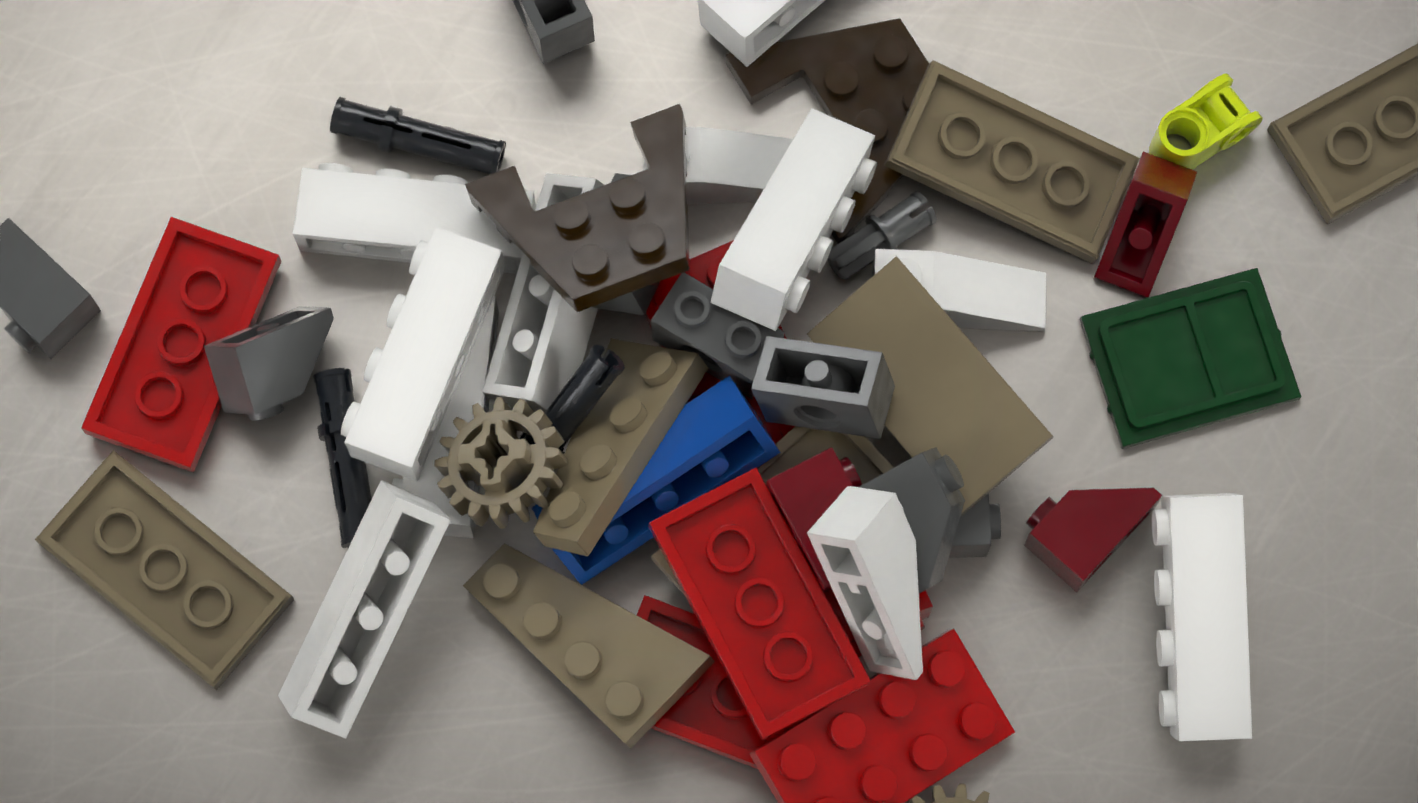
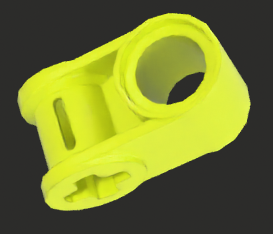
(1208, 120)

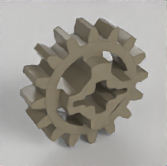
(501, 463)

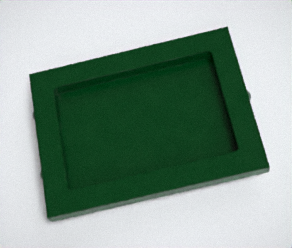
(1189, 358)

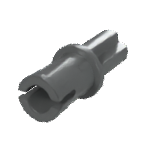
(880, 233)

